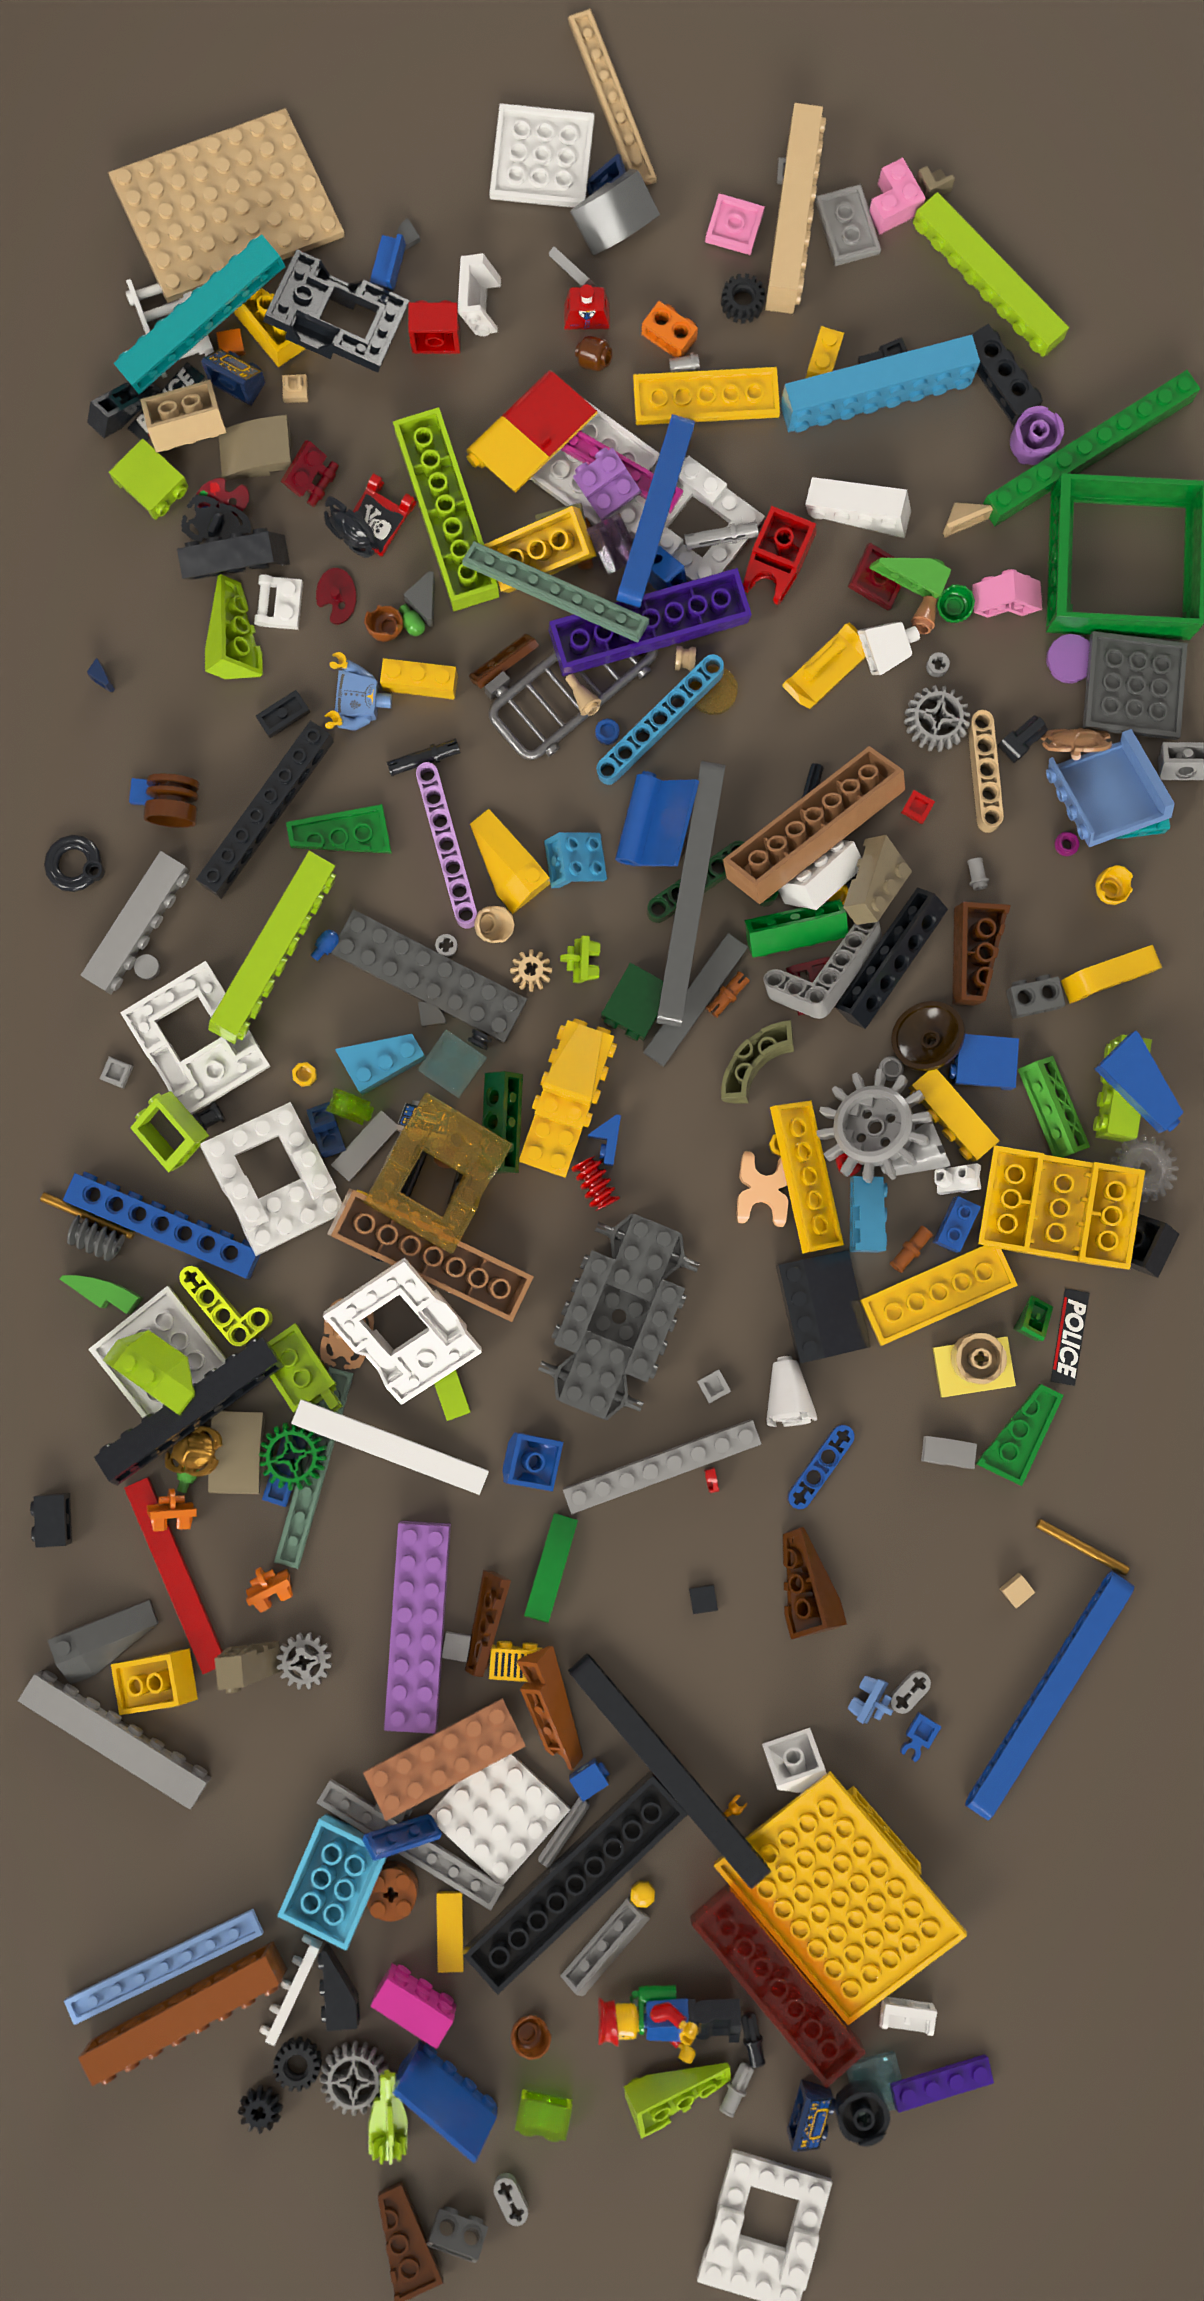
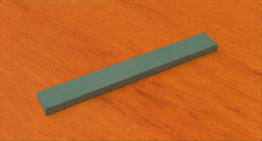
(555, 591)
(305, 1500)

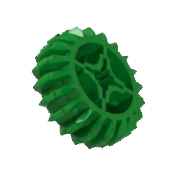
(271, 1461)

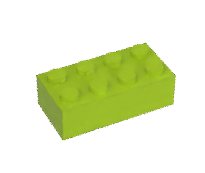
(1116, 1116)

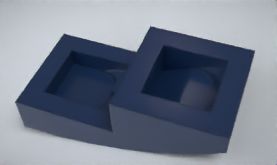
(326, 1130)

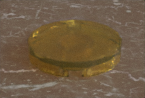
(720, 697)

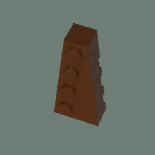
(975, 948)

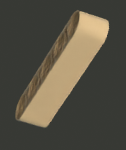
(989, 760)

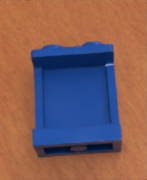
(986, 1062)

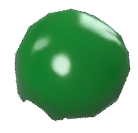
(956, 603)

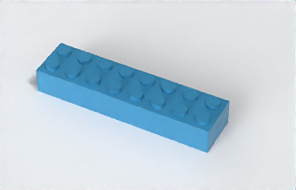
(879, 384)

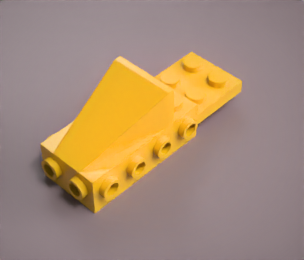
(567, 1096)

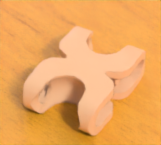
(761, 1189)

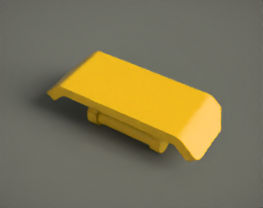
(826, 667)

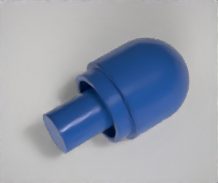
(325, 944)

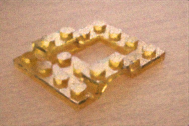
(453, 1141)

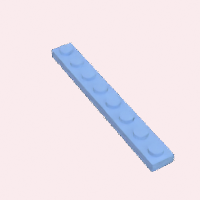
(163, 1966)

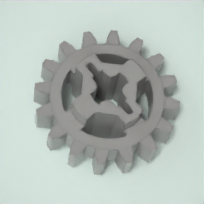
(306, 1671)

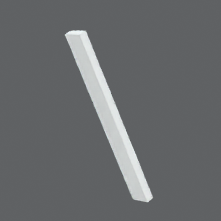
(389, 1446)

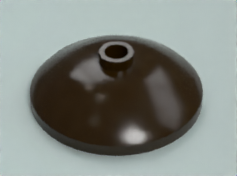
(922, 1025)

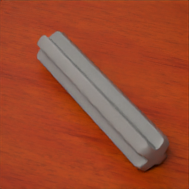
(563, 1832)

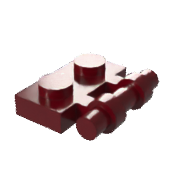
(303, 470)

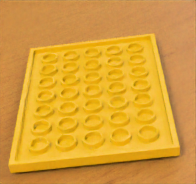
(843, 1900)

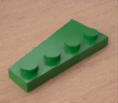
(343, 831)
(1019, 1441)

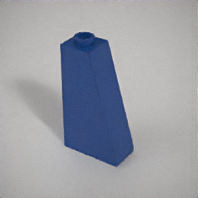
(1139, 1081)

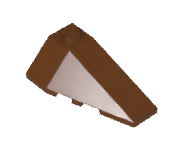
(810, 1593)

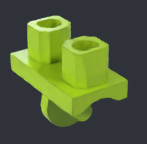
(578, 959)

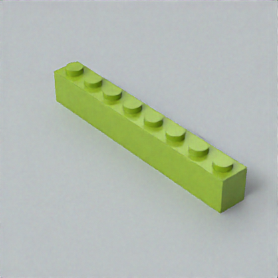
(990, 275)

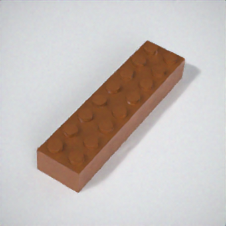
(183, 2014)

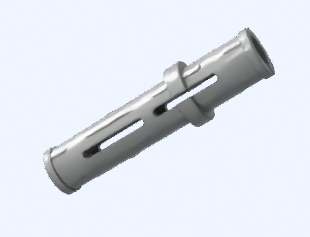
(723, 535)

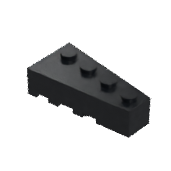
(232, 554)

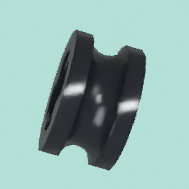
(479, 1039)

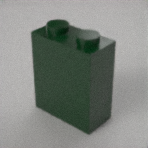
(634, 1003)

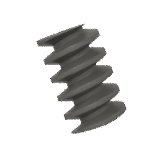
(94, 1240)

